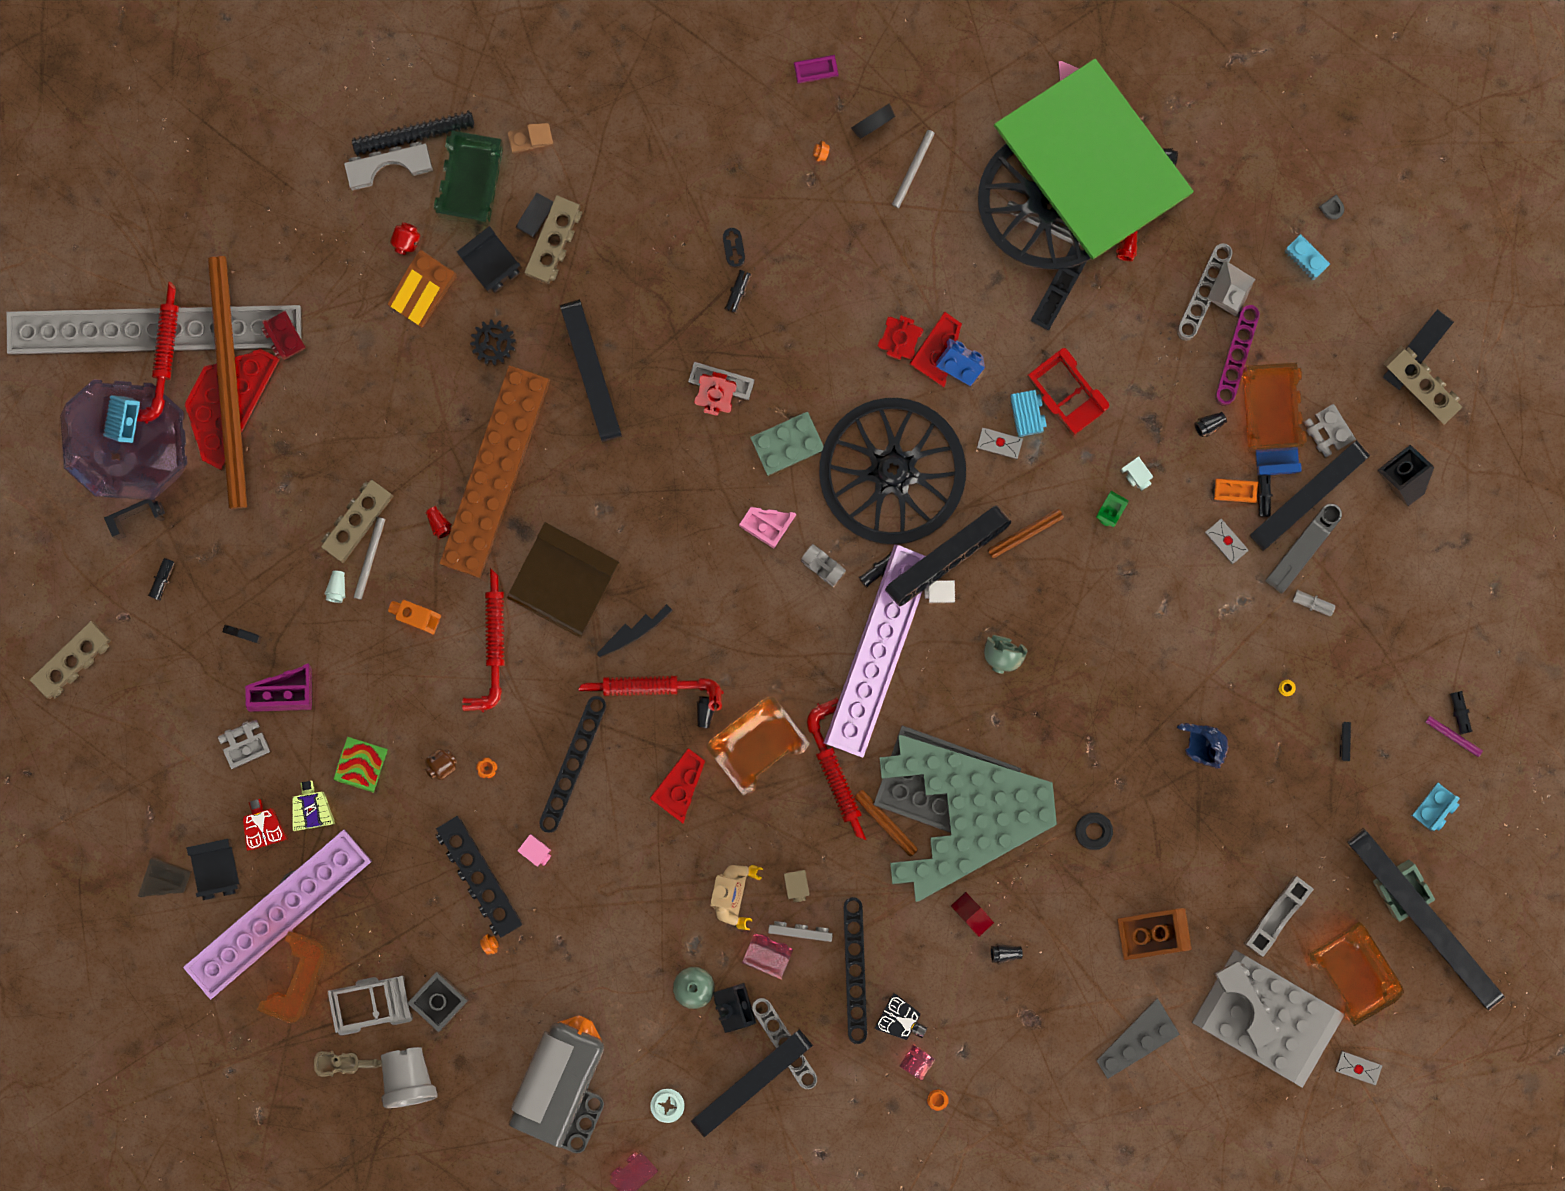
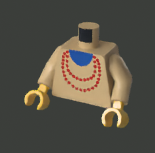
(729, 892)

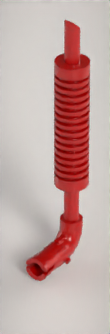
(163, 353)
(494, 630)
(656, 685)
(832, 769)

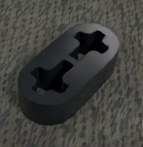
(728, 248)

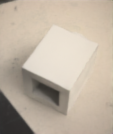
(941, 592)

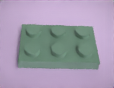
(787, 443)

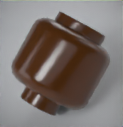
(440, 764)

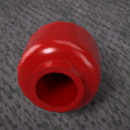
(405, 238)

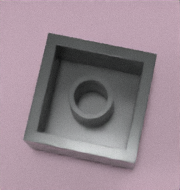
(438, 1001)

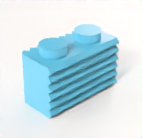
(1307, 257)
(1027, 413)
(121, 418)

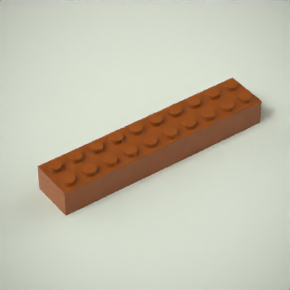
(495, 472)

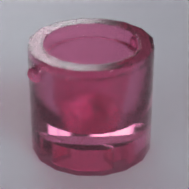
(917, 1062)

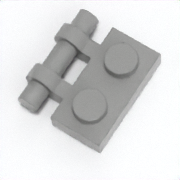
(1335, 428)
(245, 750)

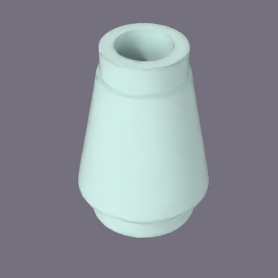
(336, 587)

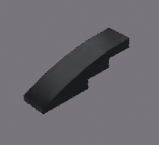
(1057, 294)
(1423, 343)
(626, 635)

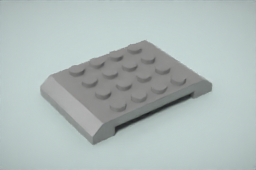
(1303, 1021)

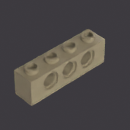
(560, 208)
(1443, 410)
(368, 516)
(43, 677)
(796, 885)

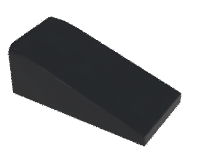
(534, 215)

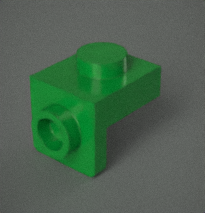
(1112, 509)

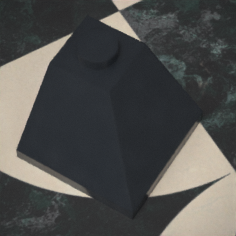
(1407, 474)

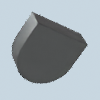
(1333, 208)

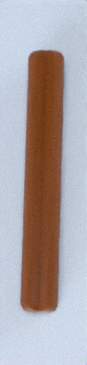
(1025, 533)
(886, 823)

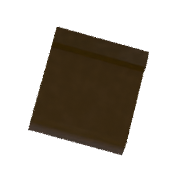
(563, 580)

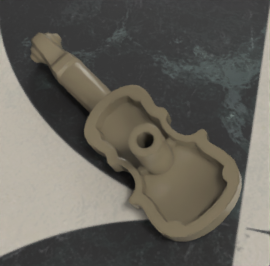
(328, 1063)

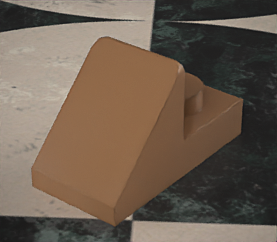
(530, 138)

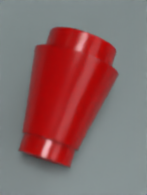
(1128, 248)
(439, 524)

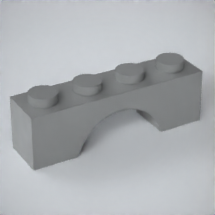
(362, 171)
(1278, 915)
(1261, 1028)

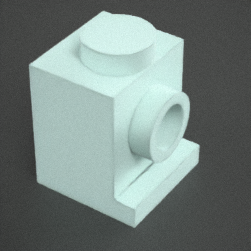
(1137, 474)

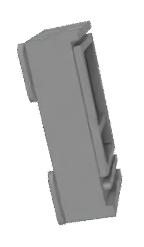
(395, 997)

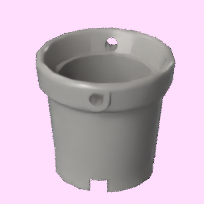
(406, 1079)

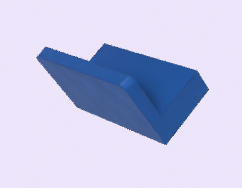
(1278, 462)

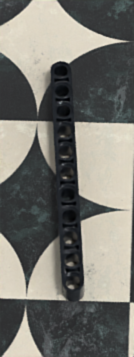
(1426, 919)

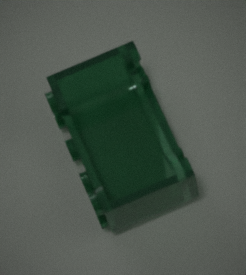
(469, 178)

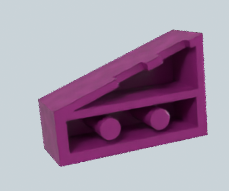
(281, 693)

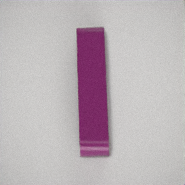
(1243, 347)

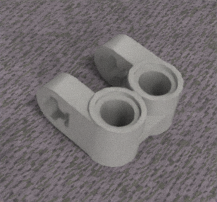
(823, 565)

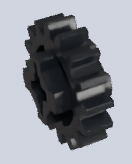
(502, 337)

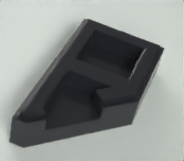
(242, 634)
(1345, 742)

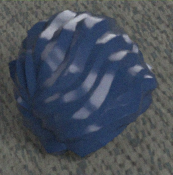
(1206, 744)

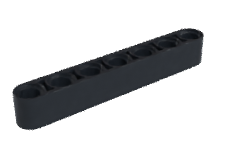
(590, 370)
(1310, 495)
(948, 555)
(565, 772)
(852, 980)
(751, 1083)

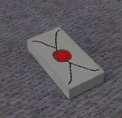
(999, 443)
(1226, 541)
(1358, 1068)

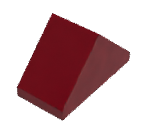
(972, 914)

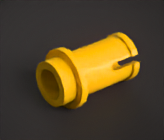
(1291, 685)

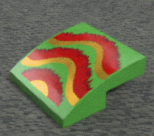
(360, 764)

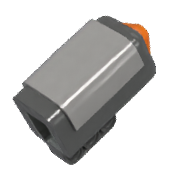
(557, 1083)

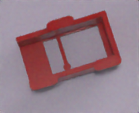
(1085, 413)

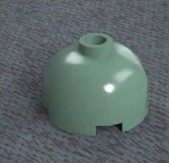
(1003, 654)
(698, 979)

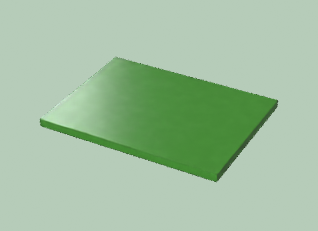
(1093, 158)

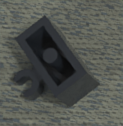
(734, 1008)

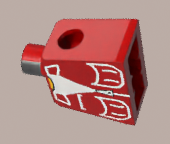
(262, 827)

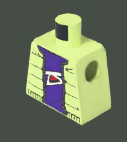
(311, 809)

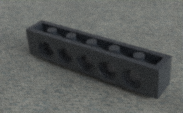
(511, 920)

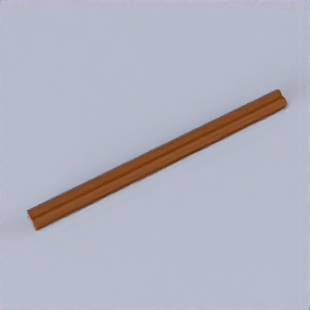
(227, 382)

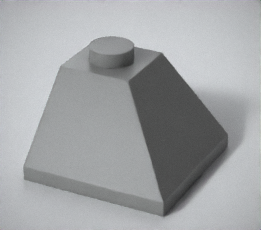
(1231, 288)

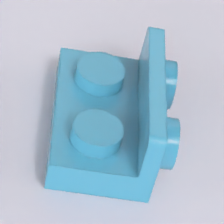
(1436, 807)

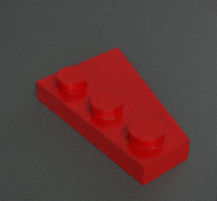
(934, 346)
(678, 786)

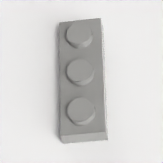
(744, 384)
(800, 931)

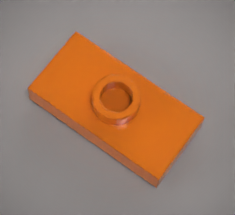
(1235, 490)

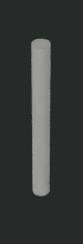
(913, 168)
(369, 558)

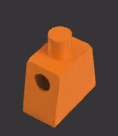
(420, 617)

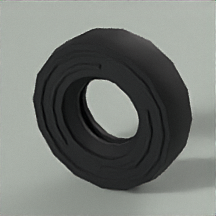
(1107, 831)

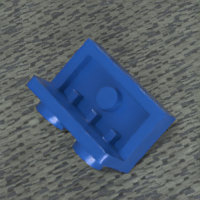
(961, 362)

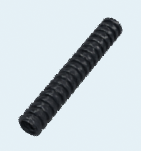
(412, 132)

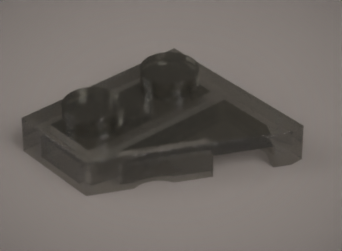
(164, 879)

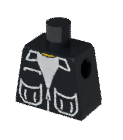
(900, 1019)

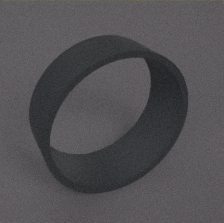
(873, 121)

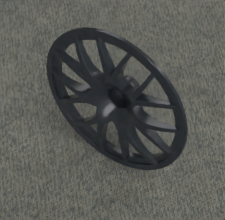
(1034, 207)
(887, 482)

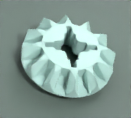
(658, 1110)

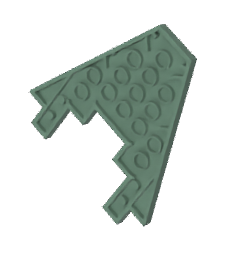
(987, 807)

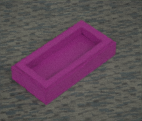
(816, 69)

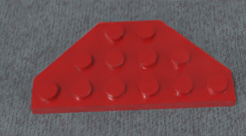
(203, 402)

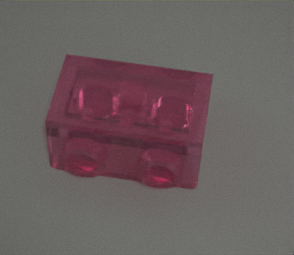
(767, 955)
(634, 1174)

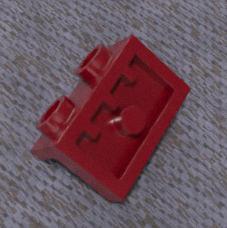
(284, 335)

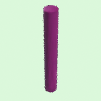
(1453, 736)

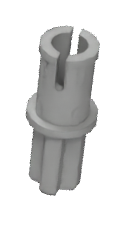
(1313, 603)

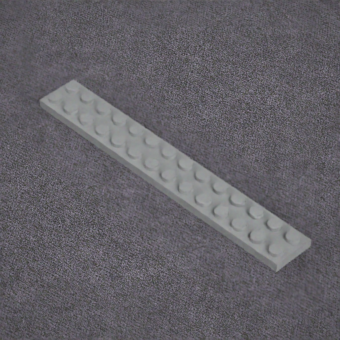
(135, 329)

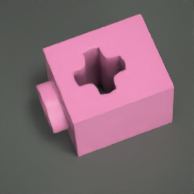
(535, 851)

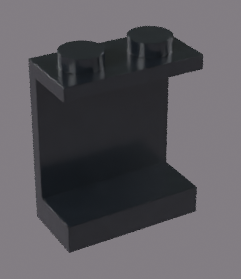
(489, 260)
(114, 519)
(214, 868)

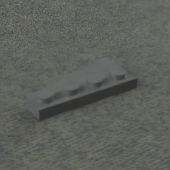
(1145, 1035)

